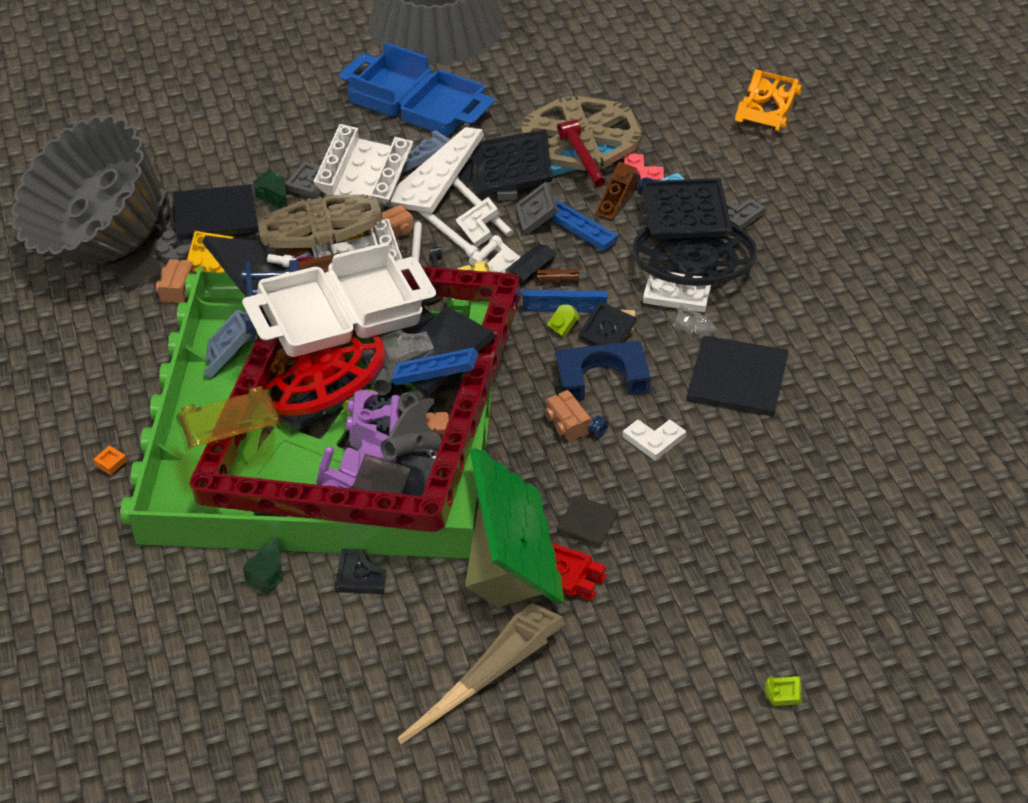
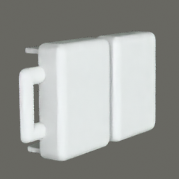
(321, 309)

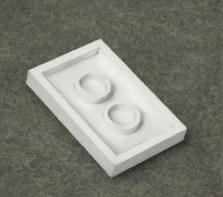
(673, 295)

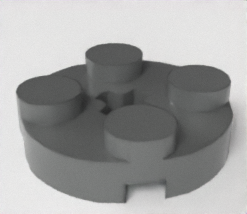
(165, 247)

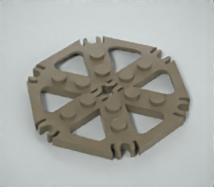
(593, 130)
(319, 221)

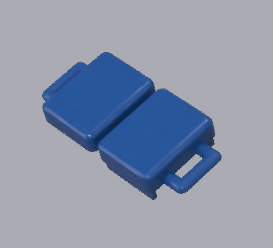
(404, 84)

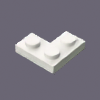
(474, 221)
(654, 442)

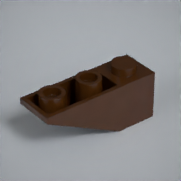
(618, 191)

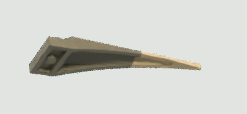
(518, 640)

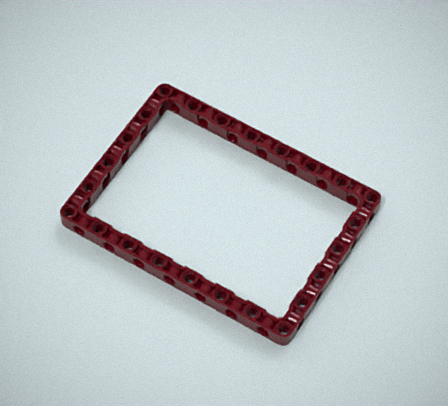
(420, 513)

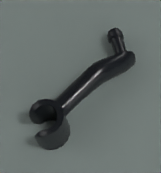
(435, 252)

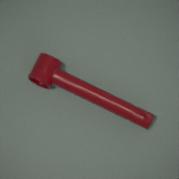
(572, 131)

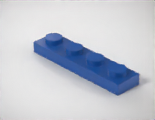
(584, 227)
(551, 299)
(434, 366)

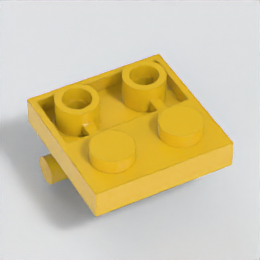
(201, 256)

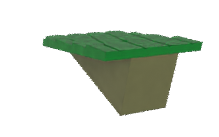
(511, 539)

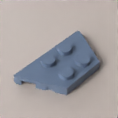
(226, 342)

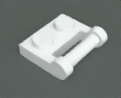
(501, 260)

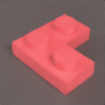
(637, 160)

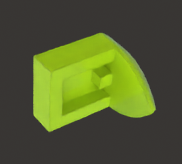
(564, 319)
(784, 690)

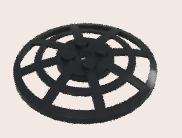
(696, 258)

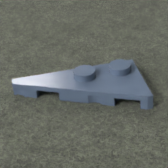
(425, 150)

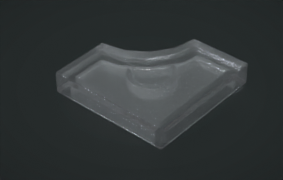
(404, 346)

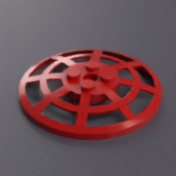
(318, 366)

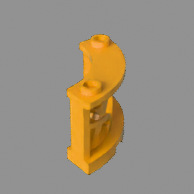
(749, 107)

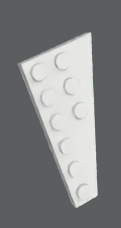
(432, 179)

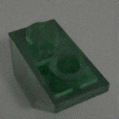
(271, 189)
(265, 568)

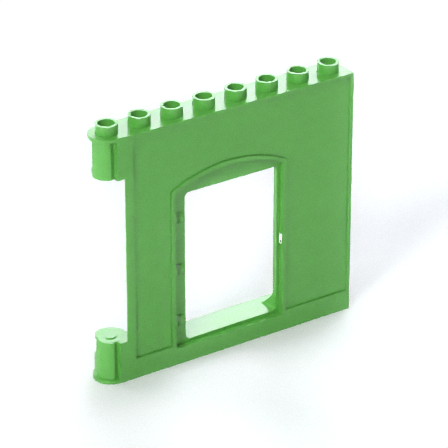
(163, 502)

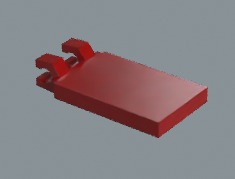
(575, 569)

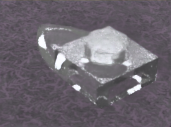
(690, 320)

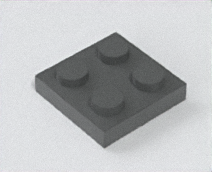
(537, 208)

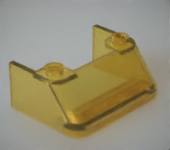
(227, 418)

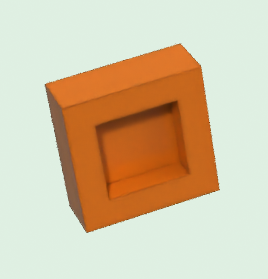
(110, 460)

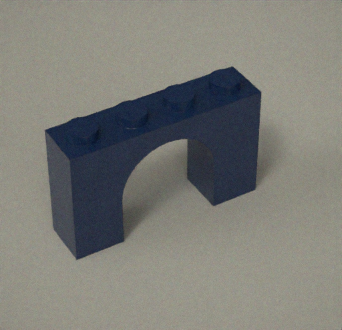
(624, 357)

